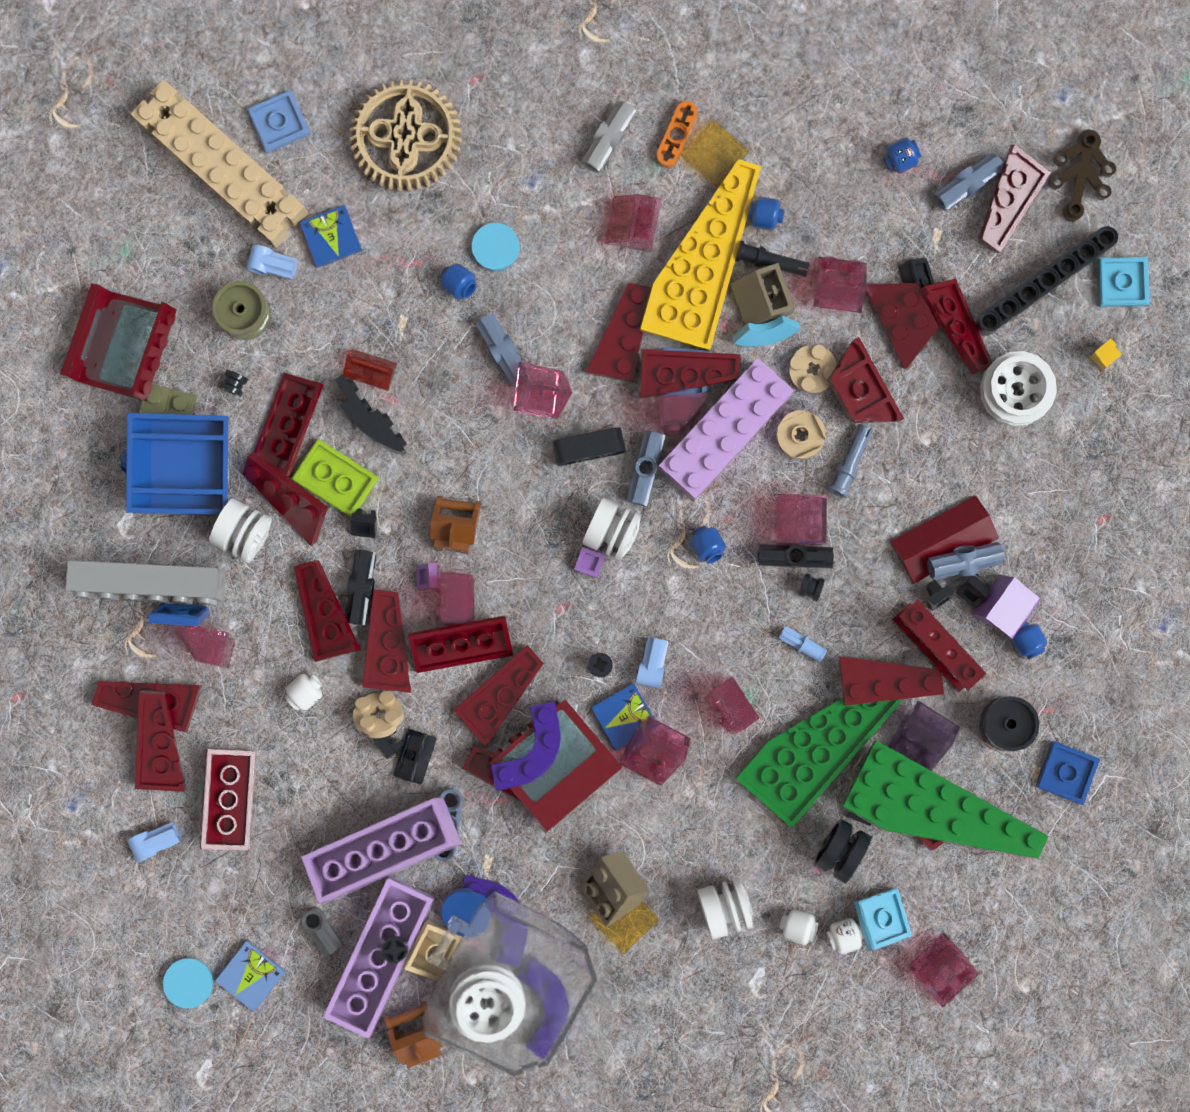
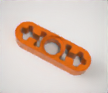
(690, 120)

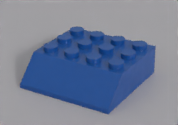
(176, 464)

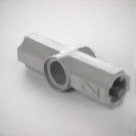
(609, 136)

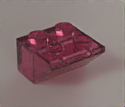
(633, 221)
(840, 284)
(800, 519)
(456, 598)
(209, 647)
(732, 705)
(655, 751)
(943, 970)

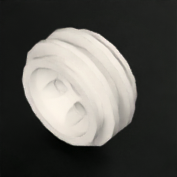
(1030, 366)
(484, 982)

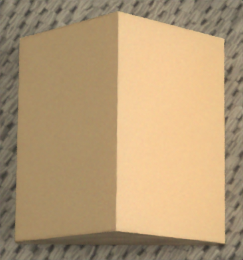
(426, 943)

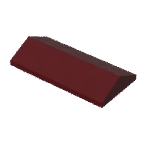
(288, 421)
(956, 527)
(460, 644)
(227, 799)

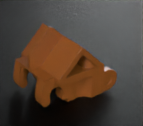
(453, 531)
(413, 1046)

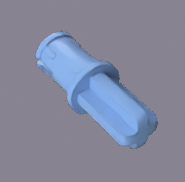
(802, 643)

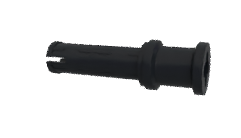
(760, 256)

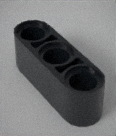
(589, 446)

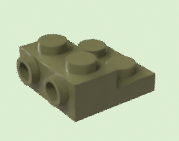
(168, 401)

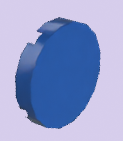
(463, 904)

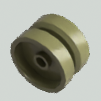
(239, 296)

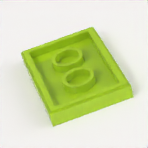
(335, 478)

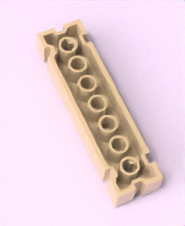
(219, 163)

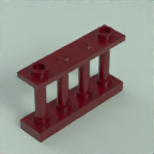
(939, 646)

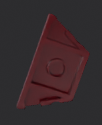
(904, 317)
(862, 388)

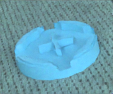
(495, 247)
(188, 983)

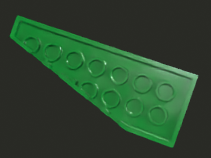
(807, 758)
(917, 802)

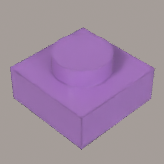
(589, 562)
(426, 576)

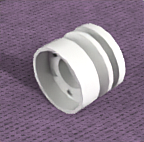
(235, 528)
(612, 529)
(725, 908)

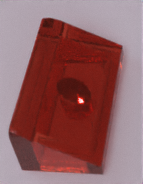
(369, 369)

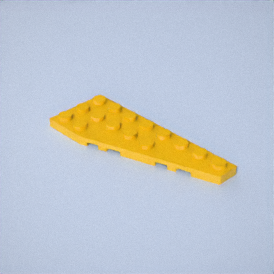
(694, 282)

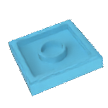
(1123, 282)
(882, 919)

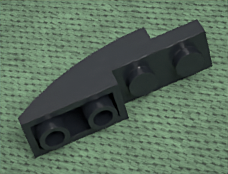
(373, 425)

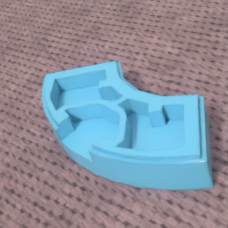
(767, 333)

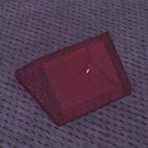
(541, 391)

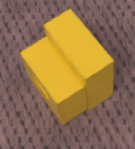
(1105, 354)

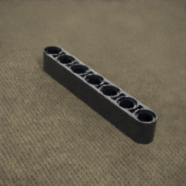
(1054, 273)

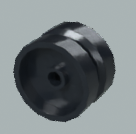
(994, 724)
(843, 851)

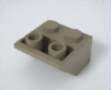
(763, 295)
(614, 887)

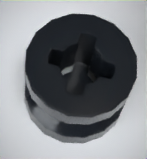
(233, 383)
(811, 587)
(600, 669)
(390, 949)

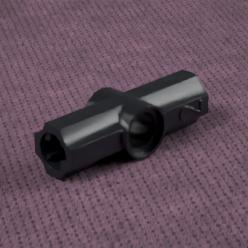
(811, 556)
(360, 587)

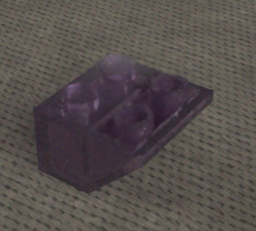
(924, 736)

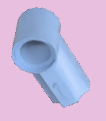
(264, 261)
(652, 668)
(149, 843)

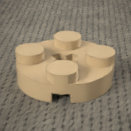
(800, 363)
(805, 422)
(367, 706)

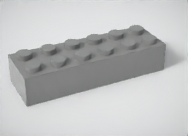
(148, 581)

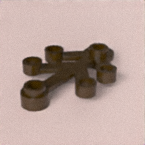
(1082, 171)

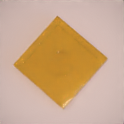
(714, 152)
(629, 928)

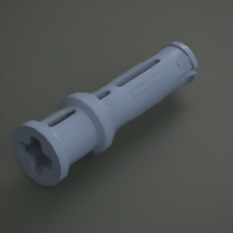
(846, 471)

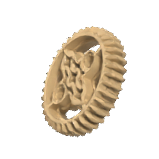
(409, 91)

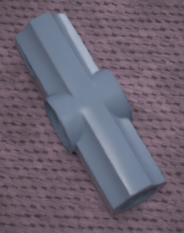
(969, 182)
(500, 346)
(642, 483)
(965, 560)

